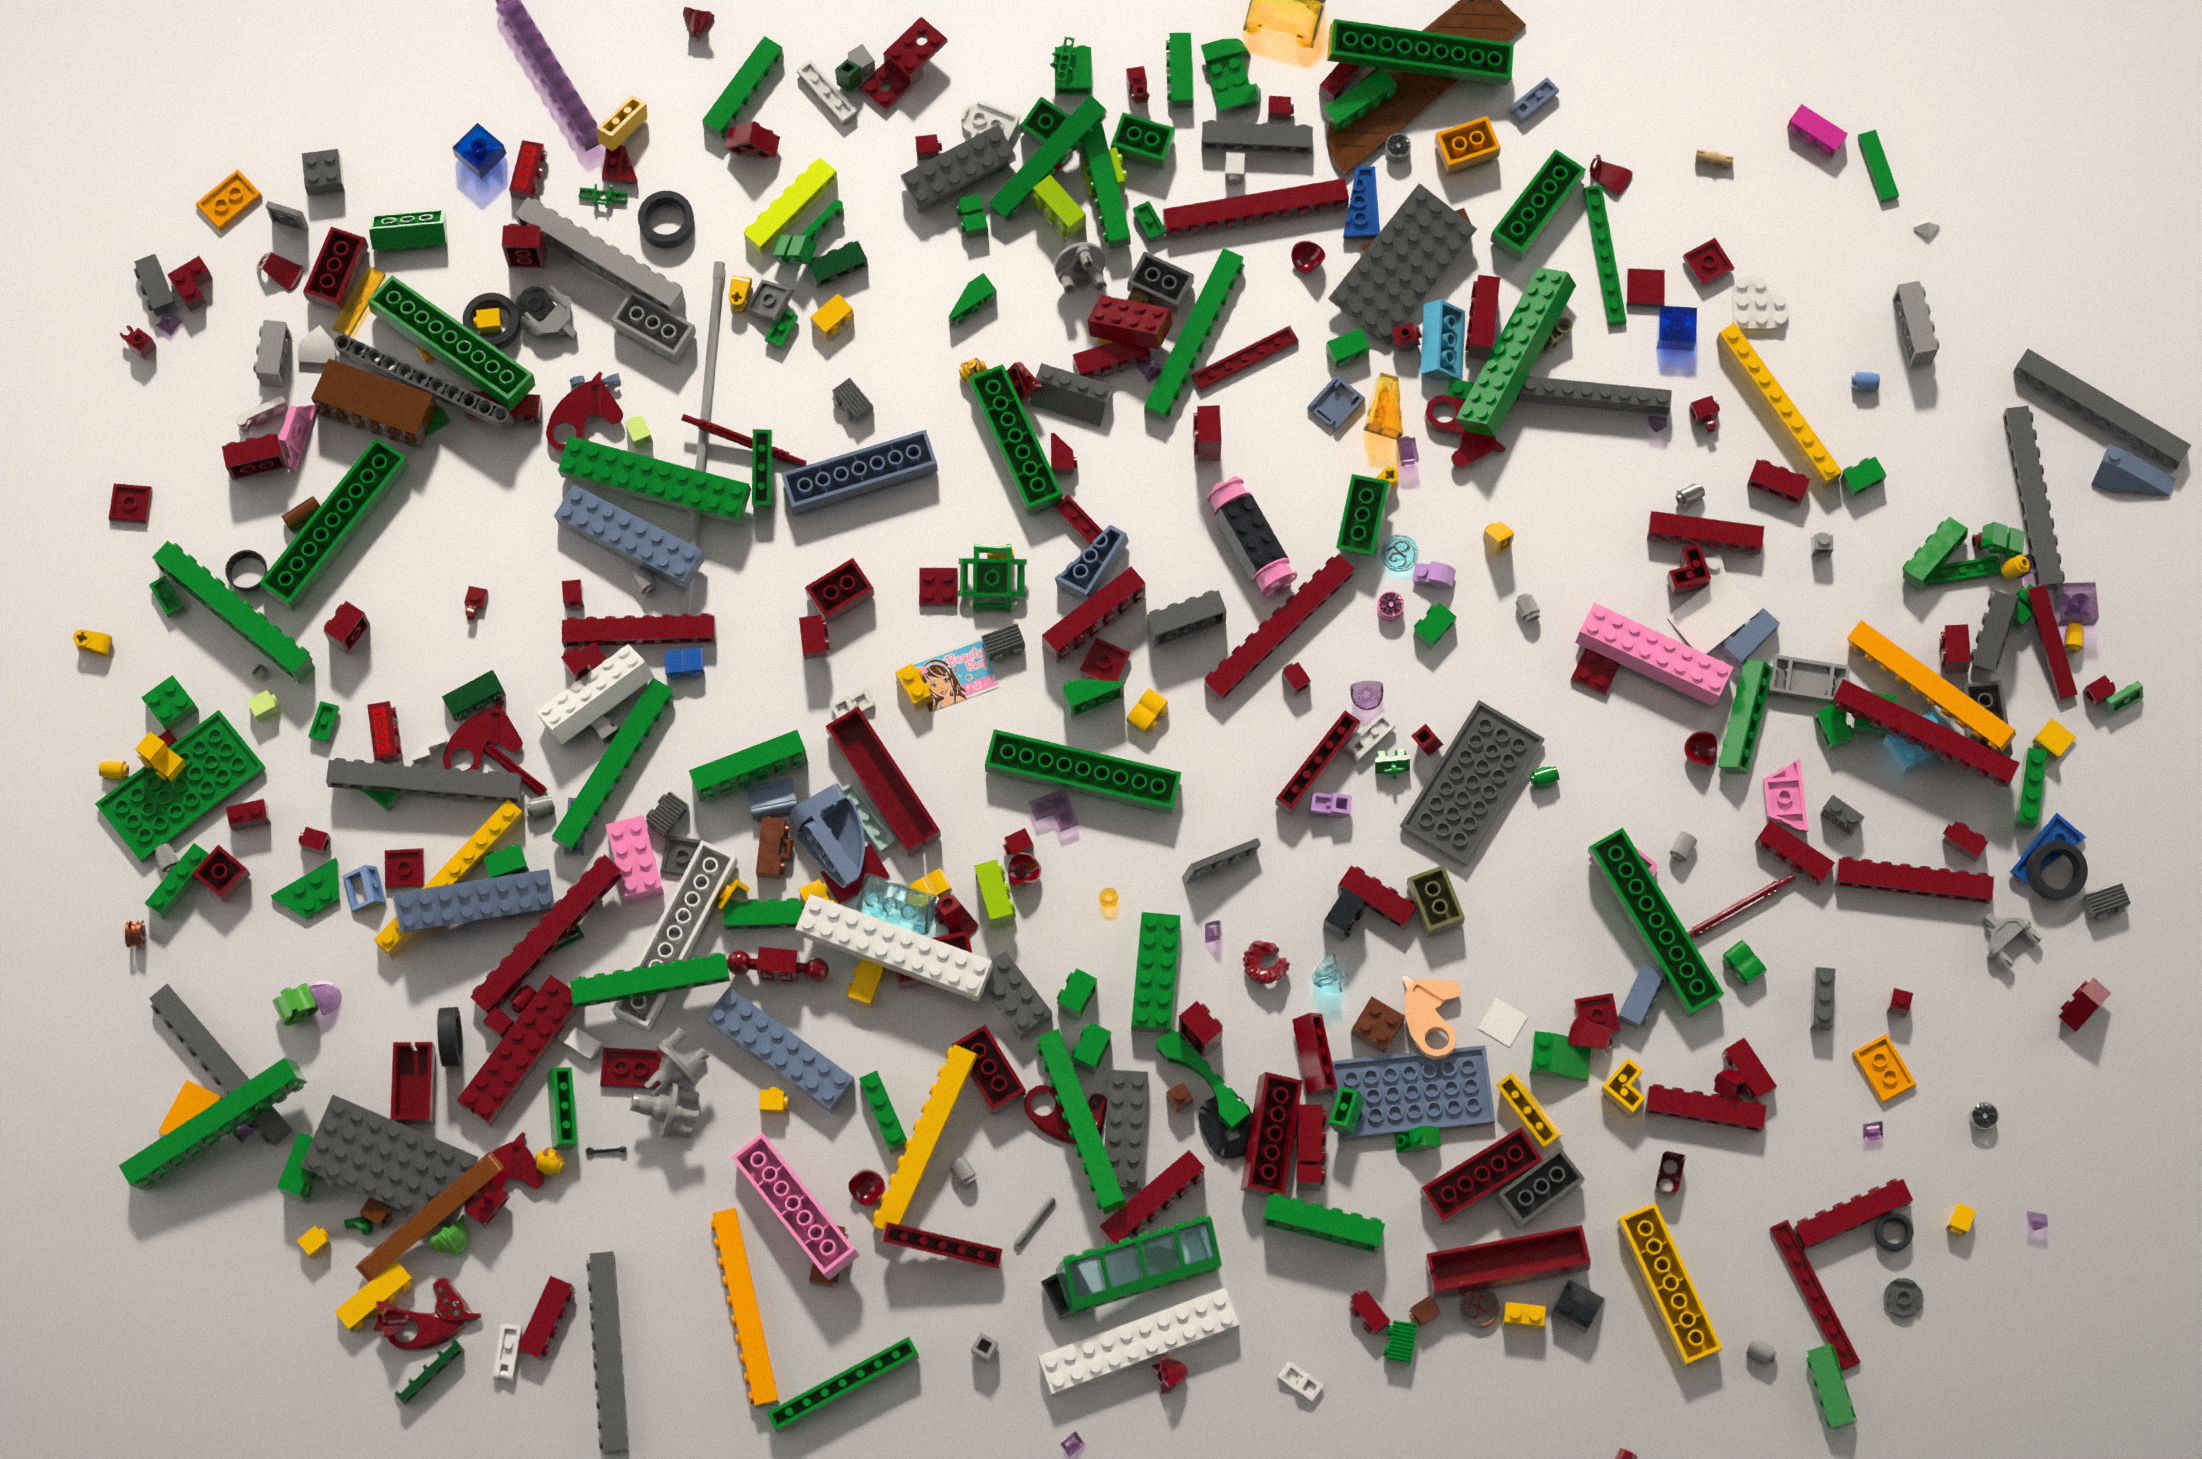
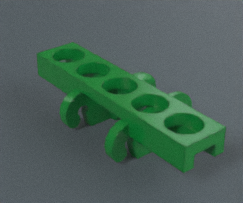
(1063, 69)
(606, 201)

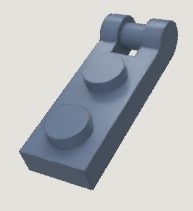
(1534, 99)

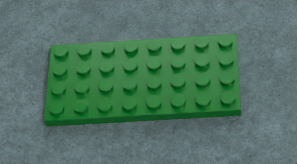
(156, 810)

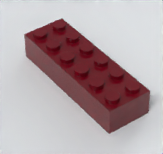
(1093, 615)
(1271, 1134)
(1480, 1176)
(1153, 1199)

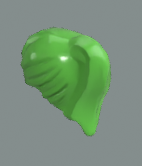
(450, 1239)

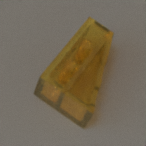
(1384, 408)

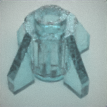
(1328, 976)

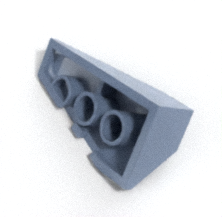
(2128, 473)

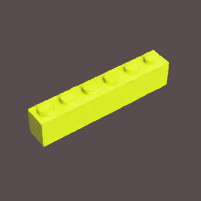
(790, 205)

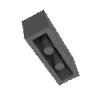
(154, 285)
(1822, 998)

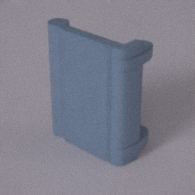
(771, 798)

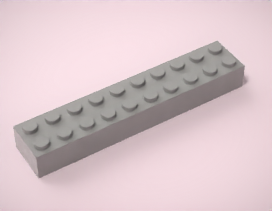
(599, 257)

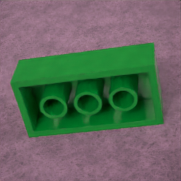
(1363, 515)

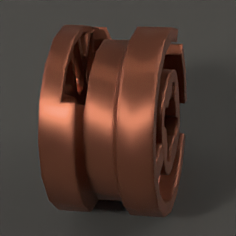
(135, 934)

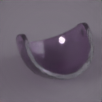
(1367, 694)
(326, 996)

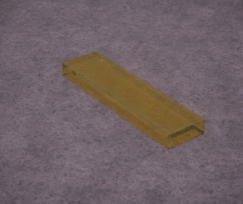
(358, 302)

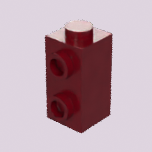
(1964, 840)
(1369, 1312)

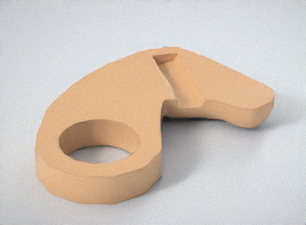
(1421, 1015)

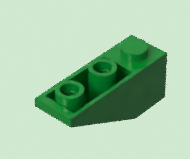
(975, 295)

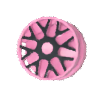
(1390, 606)

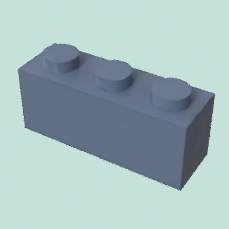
(1750, 637)
(1641, 996)

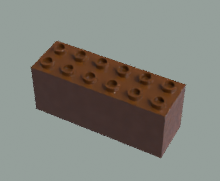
(374, 403)

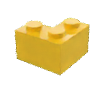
(156, 754)
(1620, 1088)

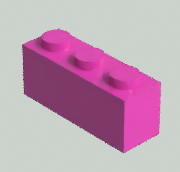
(1817, 130)

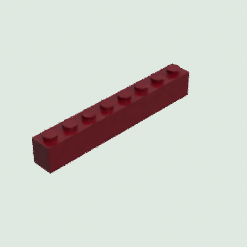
(639, 630)
(1914, 880)

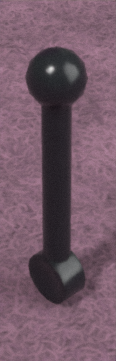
(589, 1151)

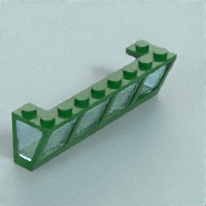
(1139, 1264)

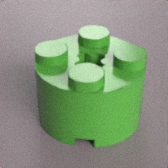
(295, 1004)

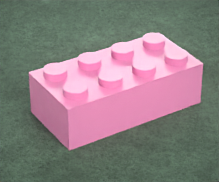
(634, 857)

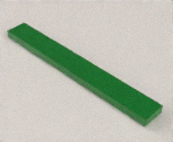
(1604, 255)

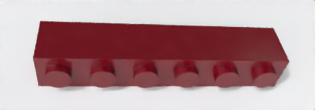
(1706, 532)
(1317, 762)
(1705, 1108)
(1852, 1214)
(941, 1244)

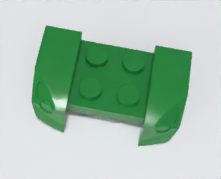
(1229, 73)

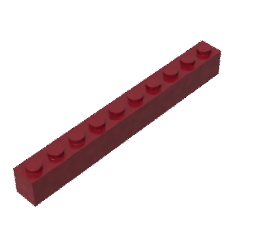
(1255, 207)
(1278, 627)
(1925, 733)
(547, 934)

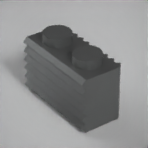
(852, 400)
(1003, 642)
(666, 814)
(1842, 815)
(2107, 900)

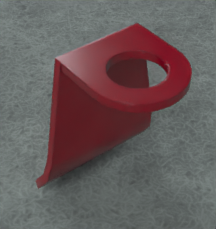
(1611, 175)
(281, 270)
(956, 916)
(1589, 1034)

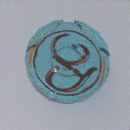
(1399, 553)

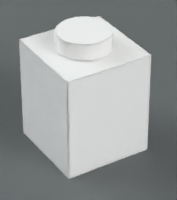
(1234, 167)

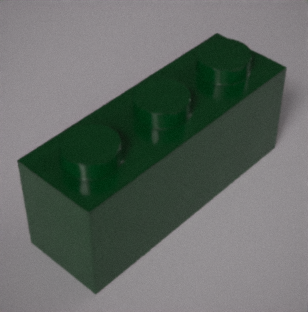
(837, 263)
(473, 695)

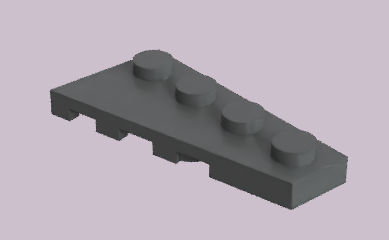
(1220, 860)

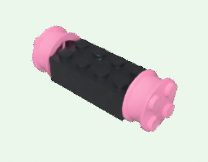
(1251, 537)

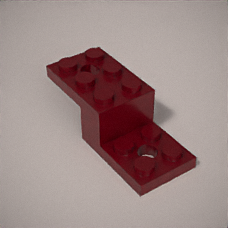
(903, 64)

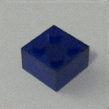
(479, 150)
(1676, 328)

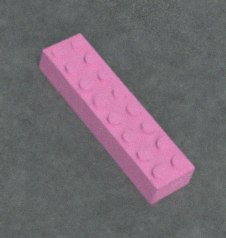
(1654, 654)
(795, 1206)

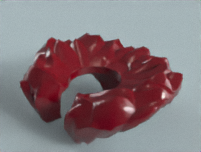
(1253, 967)

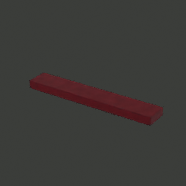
(1244, 358)
(2051, 642)

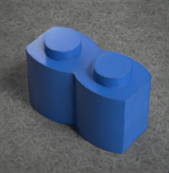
(684, 663)

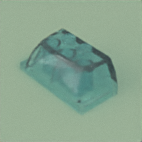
(896, 904)

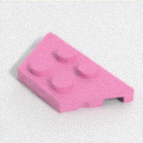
(296, 432)
(1786, 797)

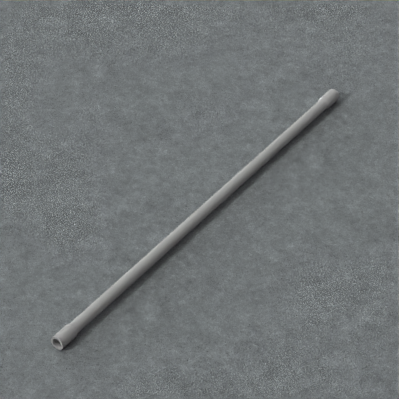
(718, 276)

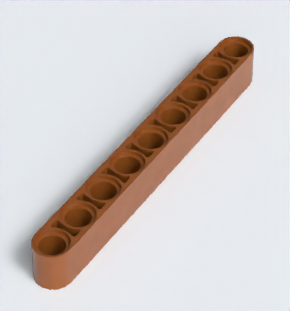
(429, 1216)

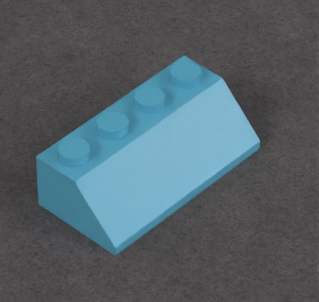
(1442, 341)

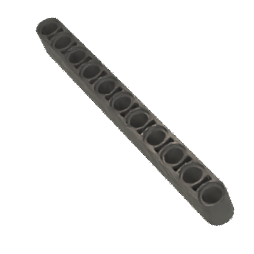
(430, 386)

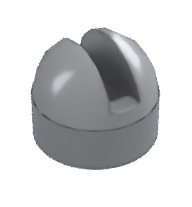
(261, 674)

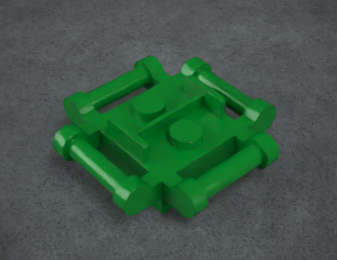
(992, 577)

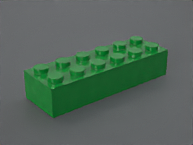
(1538, 204)
(748, 766)
(1155, 972)
(1323, 1223)

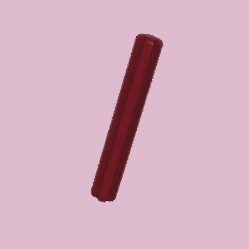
(512, 767)

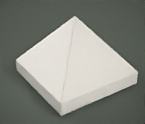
(1926, 226)

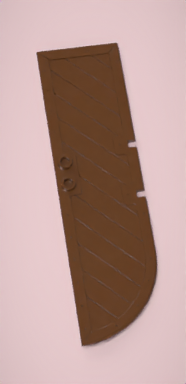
(1416, 91)

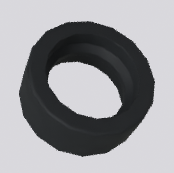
(1893, 1247)

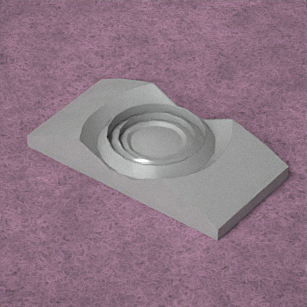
(1806, 678)

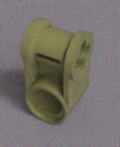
(1558, 335)

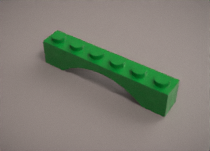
(1176, 1051)

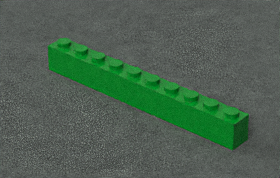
(1194, 334)
(612, 765)
(1081, 1121)

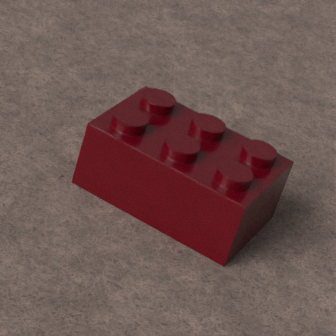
(524, 246)
(1207, 433)
(253, 456)
(839, 590)
(1201, 1028)

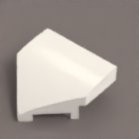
(317, 347)

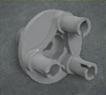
(1080, 265)
(673, 1066)
(667, 1109)

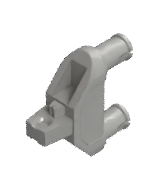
(556, 322)
(2004, 932)

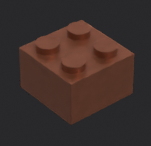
(1377, 1025)

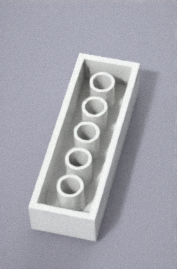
(595, 694)

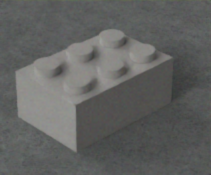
(273, 353)

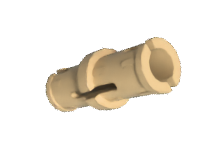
(1714, 158)

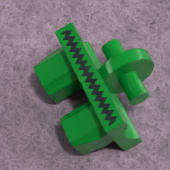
(1392, 764)

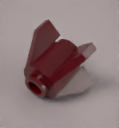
(697, 20)
(389, 1319)
(1169, 1373)

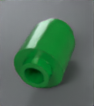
(1544, 776)

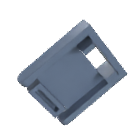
(1333, 406)

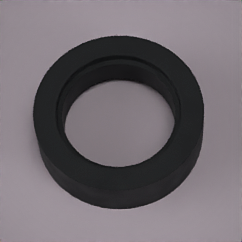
(666, 198)
(497, 300)
(2078, 862)
(450, 1036)

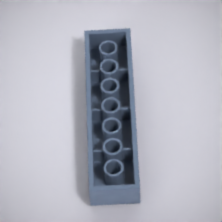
(859, 472)
(629, 536)
(473, 900)
(780, 1049)

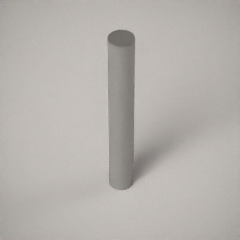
(1034, 1221)

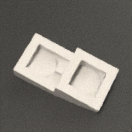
(844, 705)
(424, 755)
(579, 1041)
(1300, 1381)

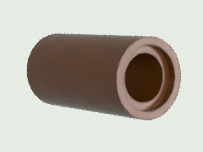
(301, 513)

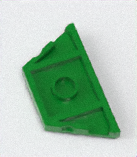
(312, 891)

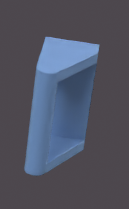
(371, 884)

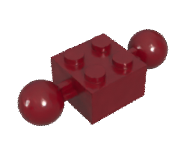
(778, 965)

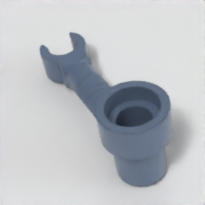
(609, 380)

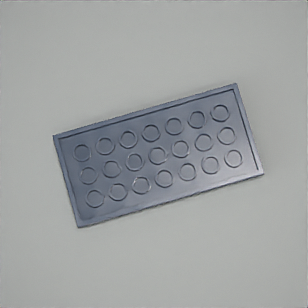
(1418, 1091)

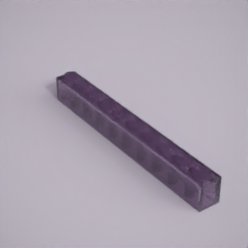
(550, 71)

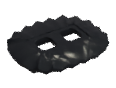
(1215, 1131)

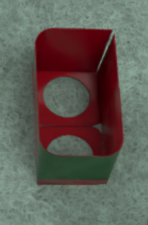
(1678, 1159)

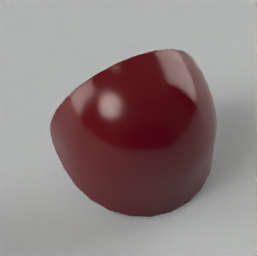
(1307, 256)
(1701, 748)
(1023, 869)
(866, 1187)

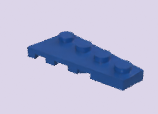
(1363, 207)
(2055, 830)

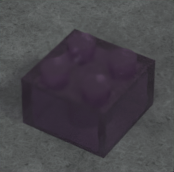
(2076, 603)

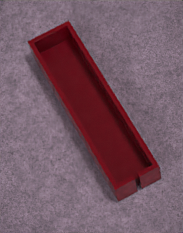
(883, 781)
(519, 1052)
(1508, 1261)

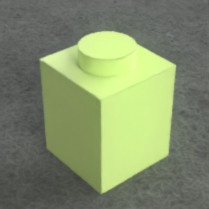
(638, 431)
(263, 705)

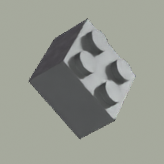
(323, 172)

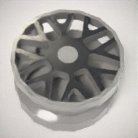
(1398, 148)
(1983, 1116)

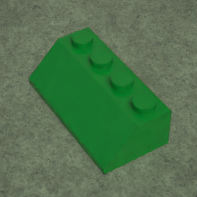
(408, 229)

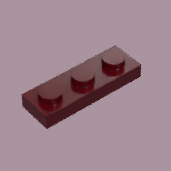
(1078, 519)

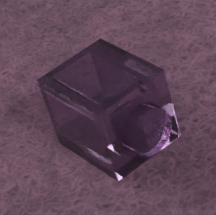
(1406, 451)

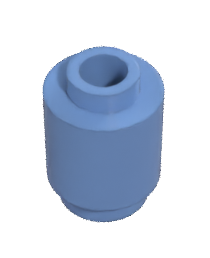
(1865, 380)

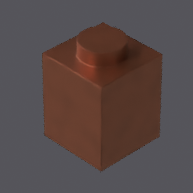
(1179, 1097)
(1424, 1311)

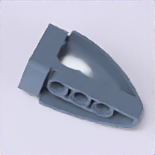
(832, 833)

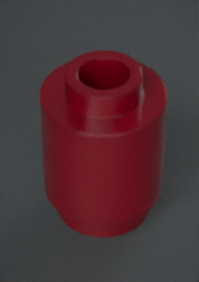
(522, 998)

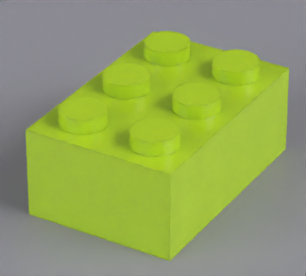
(1058, 208)
(995, 894)

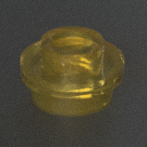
(1108, 891)

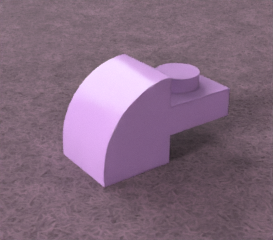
(1436, 573)
(1331, 805)

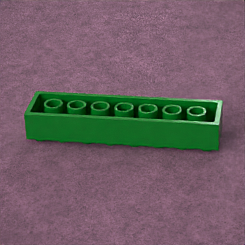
(1015, 439)

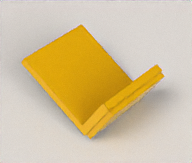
(2053, 739)
(728, 890)

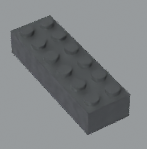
(958, 167)
(1126, 1126)

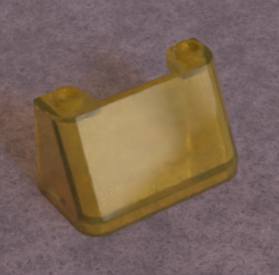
(1286, 17)

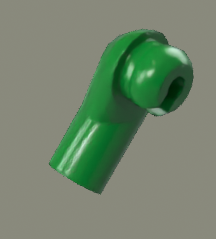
(360, 1223)

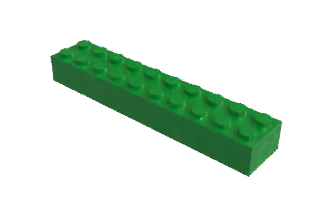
(1420, 52)
(451, 343)
(1516, 351)
(654, 480)
(334, 523)
(234, 612)
(1082, 771)
(1655, 922)
(213, 1124)

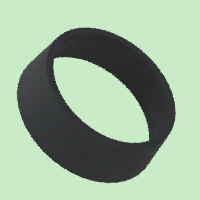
(239, 556)

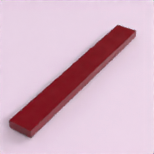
(1814, 1294)

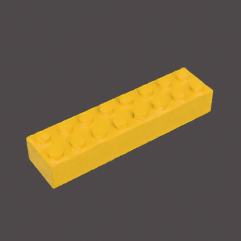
(1669, 1285)

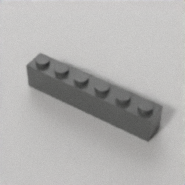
(1257, 137)

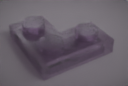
(1057, 805)

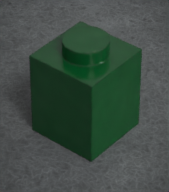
(848, 75)

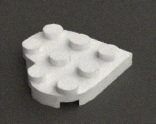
(983, 116)
(1755, 307)

